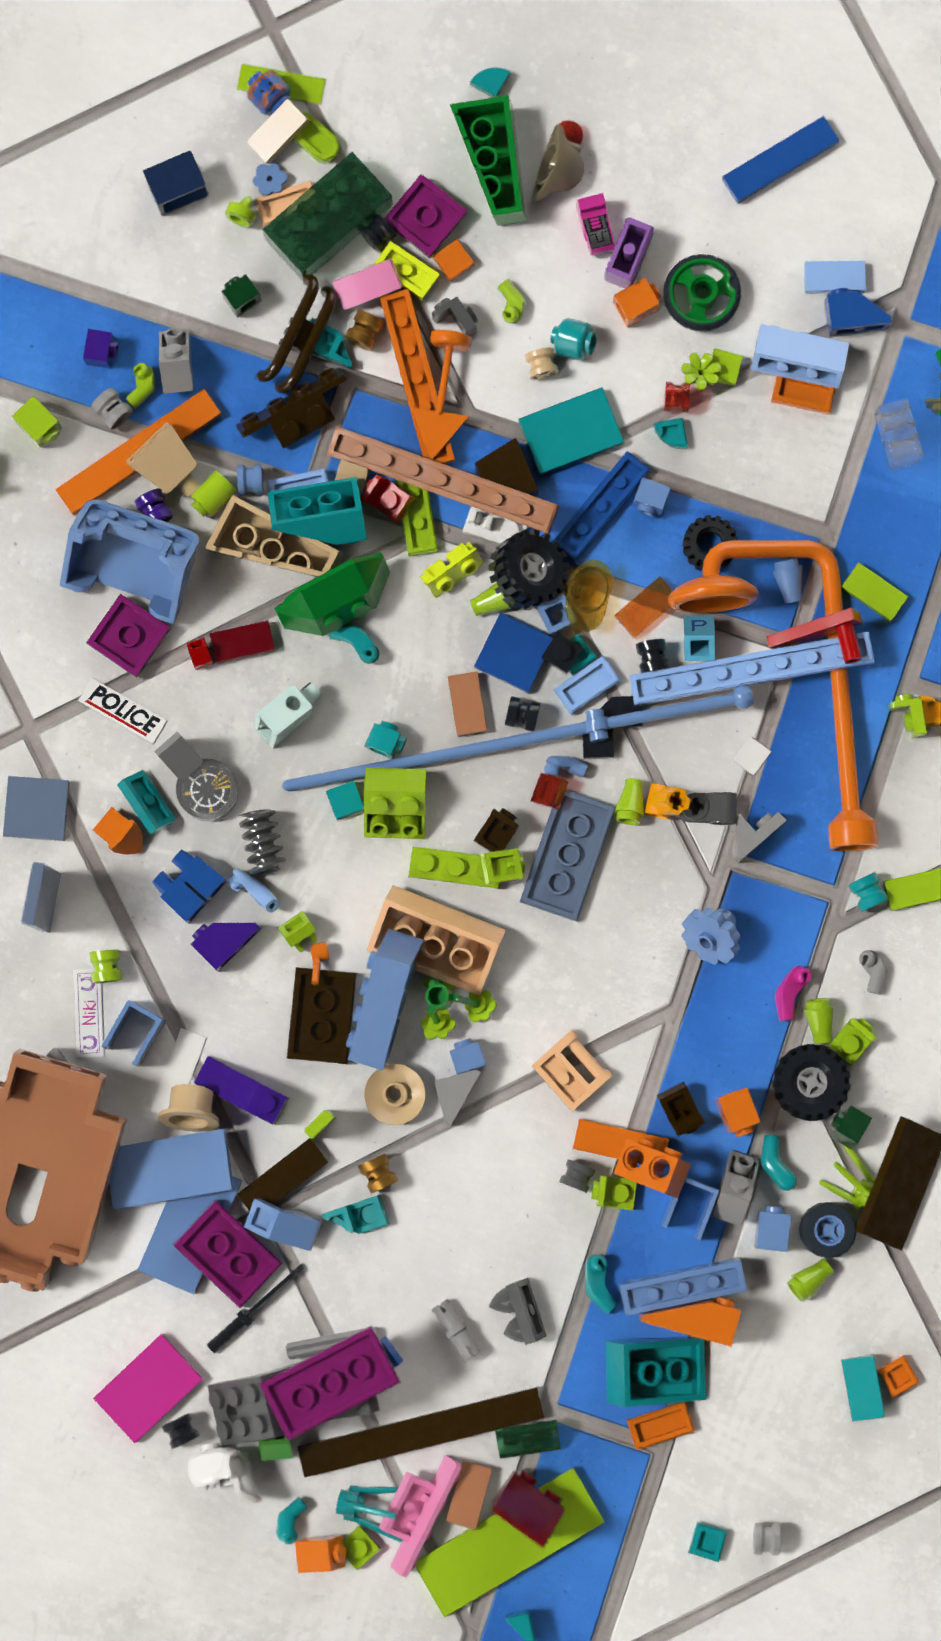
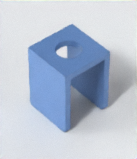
(119, 1023)
(706, 1213)

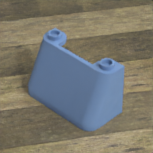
(131, 555)

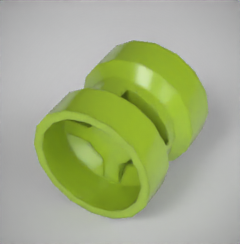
(105, 966)

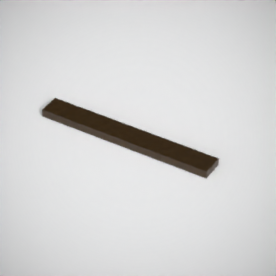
(420, 1432)

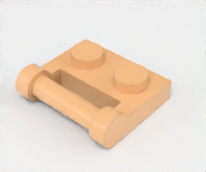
(564, 1077)

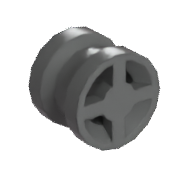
(577, 1176)

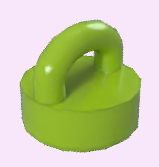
(240, 212)

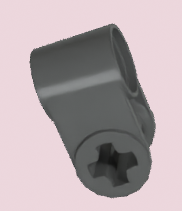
(714, 807)

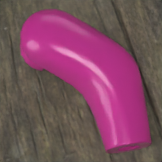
(789, 989)

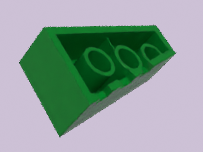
(493, 149)

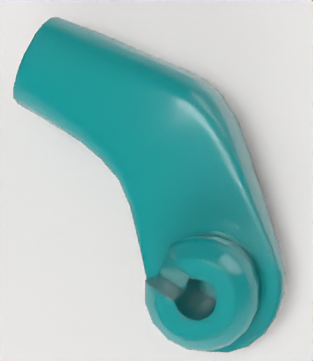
(359, 640)
(774, 1166)
(595, 1283)

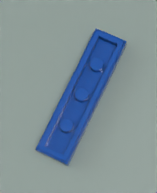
(780, 159)
(601, 506)

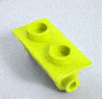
(463, 562)

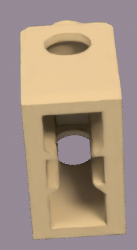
(166, 462)

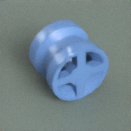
(250, 479)

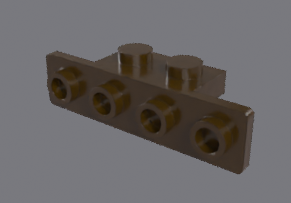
(297, 413)

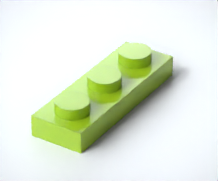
(448, 867)

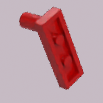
(839, 622)

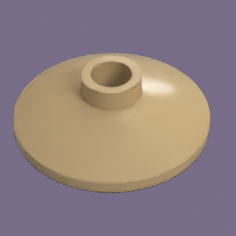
(378, 1099)

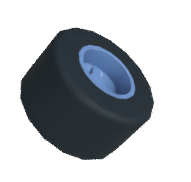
(837, 1231)

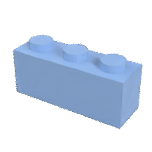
(800, 356)

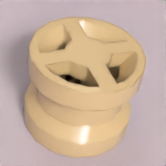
(541, 363)

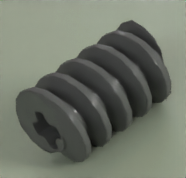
(262, 841)

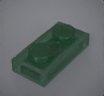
(527, 1439)

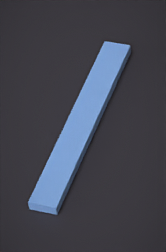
(745, 670)

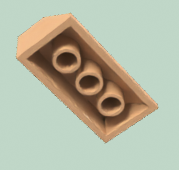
(454, 944)

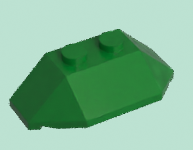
(335, 596)

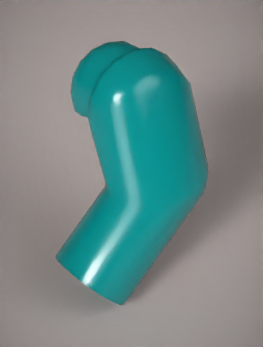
(286, 1521)

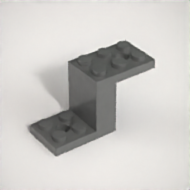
(254, 1416)

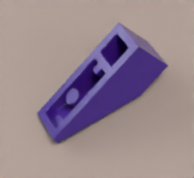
(241, 1090)

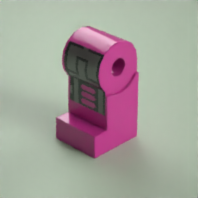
(595, 224)

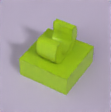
(298, 929)

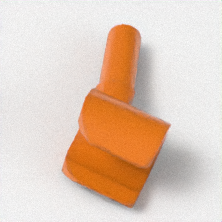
(319, 953)

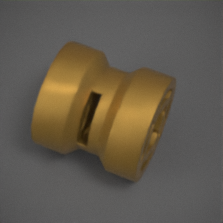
(364, 330)
(378, 1173)

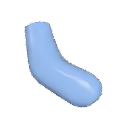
(257, 890)

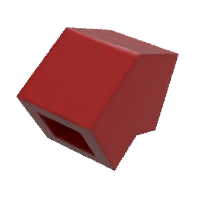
(199, 653)

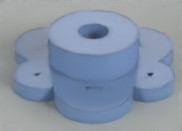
(265, 173)

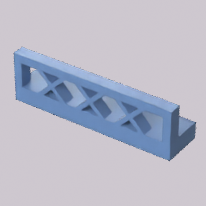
(682, 1286)

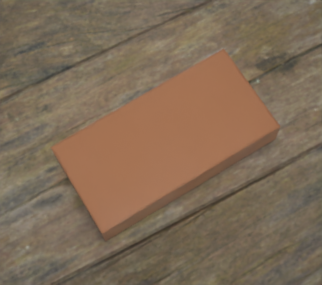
(467, 704)
(468, 1495)

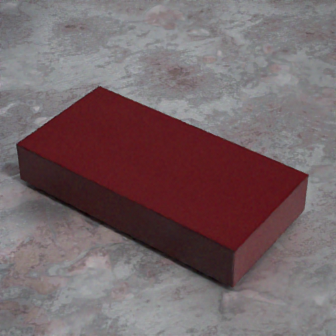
(242, 642)

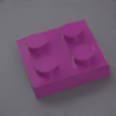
(425, 216)
(128, 635)

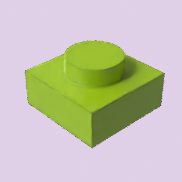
(359, 1547)

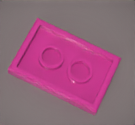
(148, 1388)

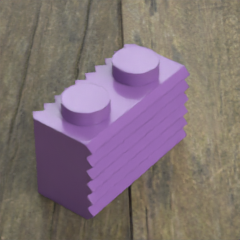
(628, 253)

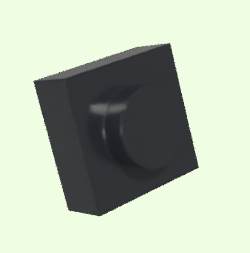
(561, 653)

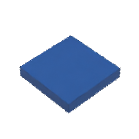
(513, 653)

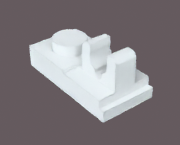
(490, 526)

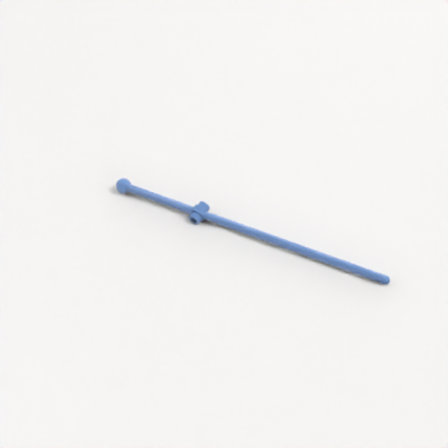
(595, 726)

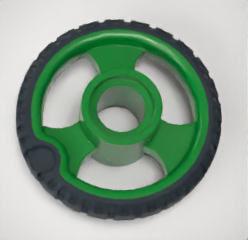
(683, 275)

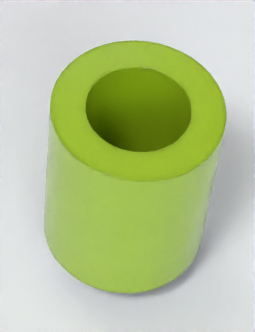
(212, 494)

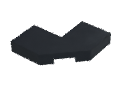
(613, 707)

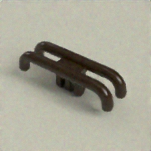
(301, 335)

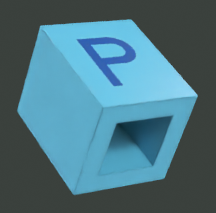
(699, 638)

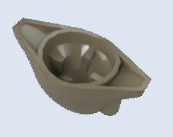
(560, 166)

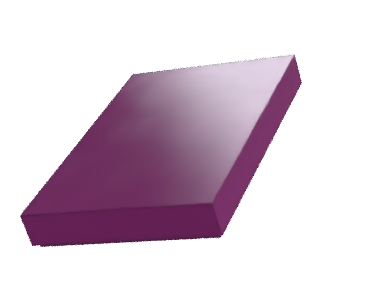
(227, 1254)

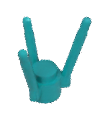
(352, 1504)

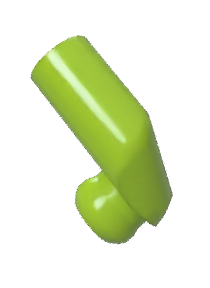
(514, 304)

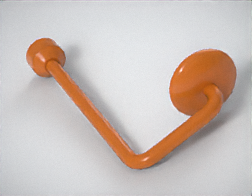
(714, 592)

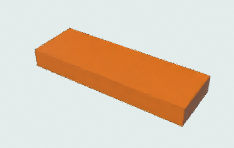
(610, 1140)

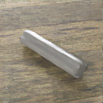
(315, 1345)

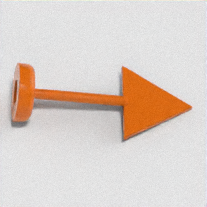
(438, 426)

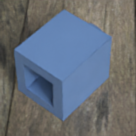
(772, 1229)

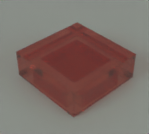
(549, 791)

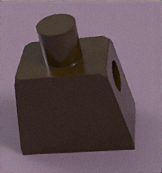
(508, 468)

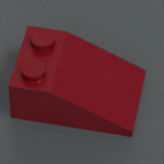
(528, 1507)

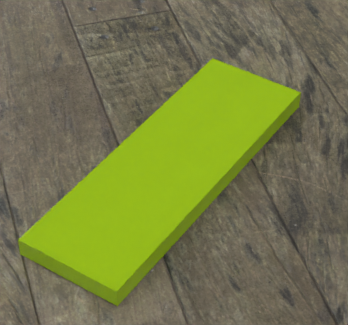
(497, 1551)

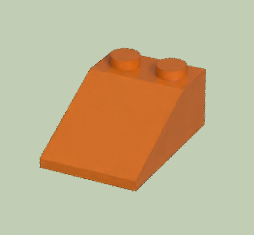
(702, 1319)

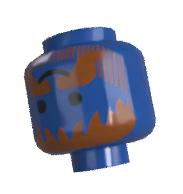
(267, 91)

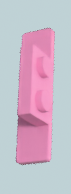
(417, 1507)

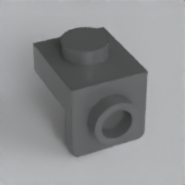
(464, 317)

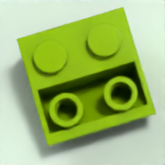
(394, 803)

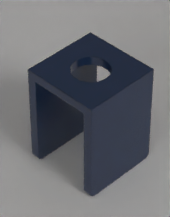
(175, 183)

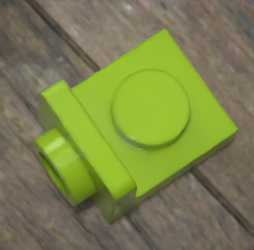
(914, 718)
(502, 866)
(852, 1040)
(614, 1192)

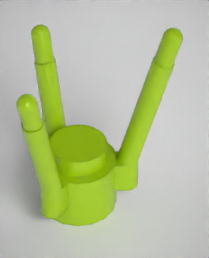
(861, 1189)

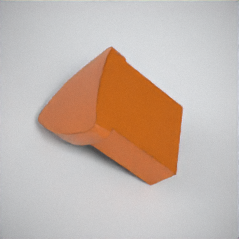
(121, 834)

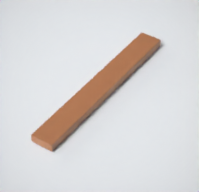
(443, 480)

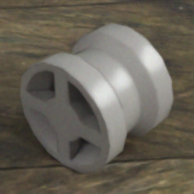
(766, 1539)

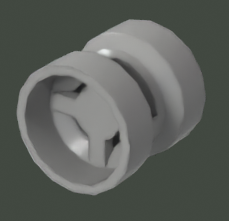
(112, 408)

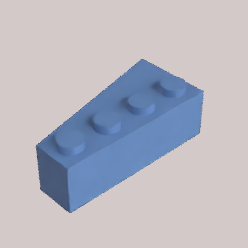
(383, 999)

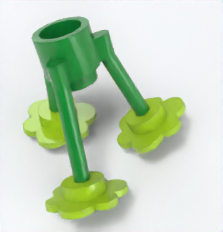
(441, 998)

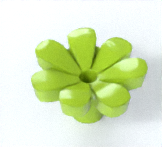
(701, 371)

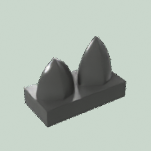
(519, 1299)

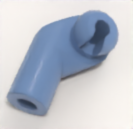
(566, 763)

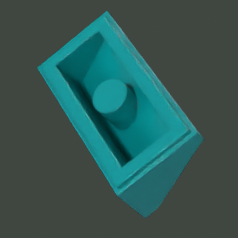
(862, 1388)

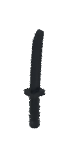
(244, 1318)

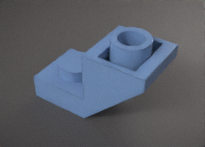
(282, 1226)

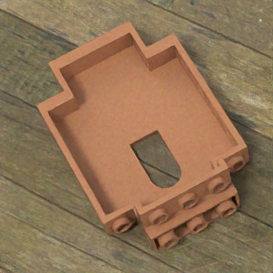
(56, 1127)

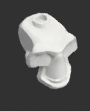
(223, 1467)

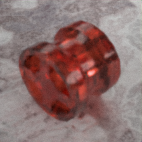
(676, 396)

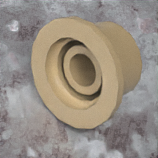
(189, 1109)

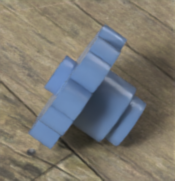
(712, 934)

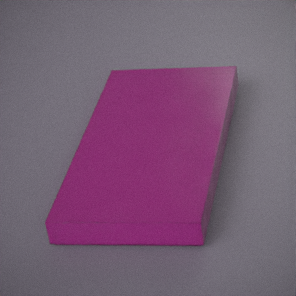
(329, 1383)

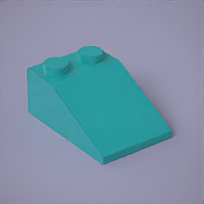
(320, 511)
(655, 1371)

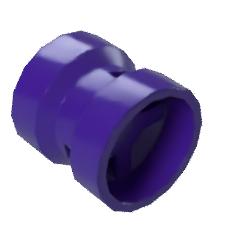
(153, 505)

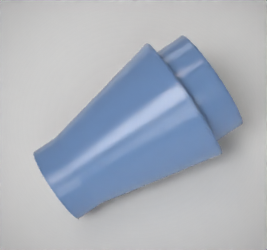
(789, 579)

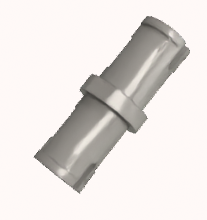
(456, 1330)

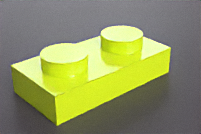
(411, 271)

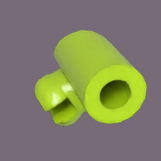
(144, 385)

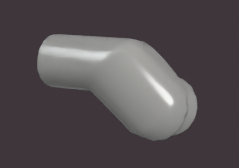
(876, 969)

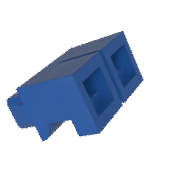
(179, 895)

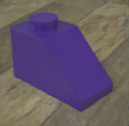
(222, 941)

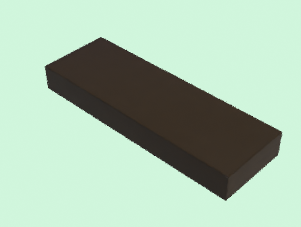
(285, 1175)

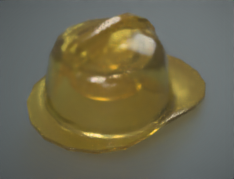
(588, 594)

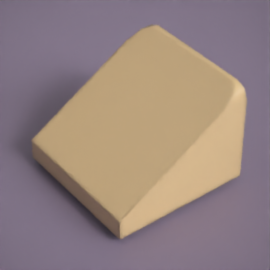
(348, 470)

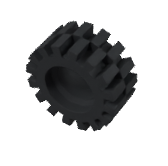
(701, 527)

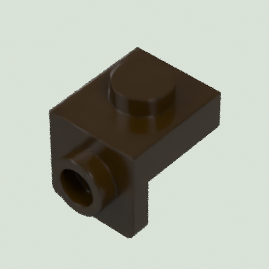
(497, 830)
(680, 1109)

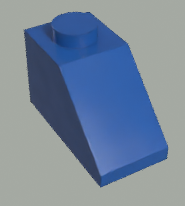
(853, 313)

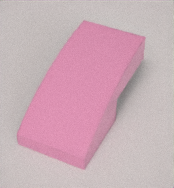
(367, 284)

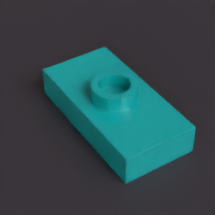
(146, 802)

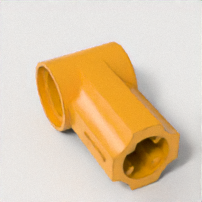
(666, 801)

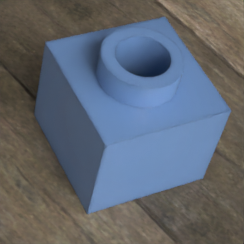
(651, 497)
(546, 610)
(467, 1056)

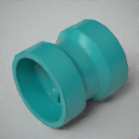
(868, 891)

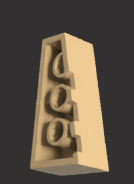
(248, 535)

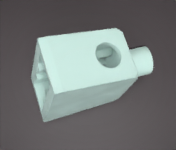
(277, 721)

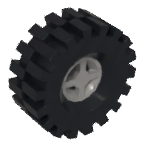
(543, 573)
(825, 1088)

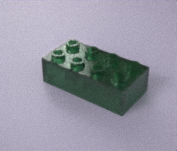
(327, 216)

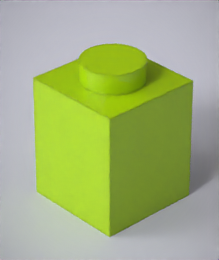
(37, 422)

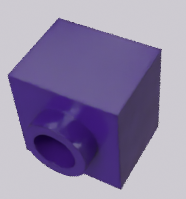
(100, 348)

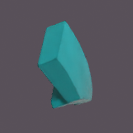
(332, 347)
(360, 1215)

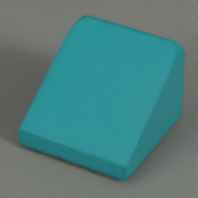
(522, 1623)

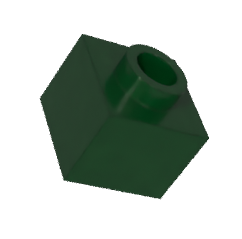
(240, 294)
(849, 1126)

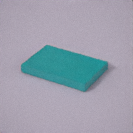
(570, 431)

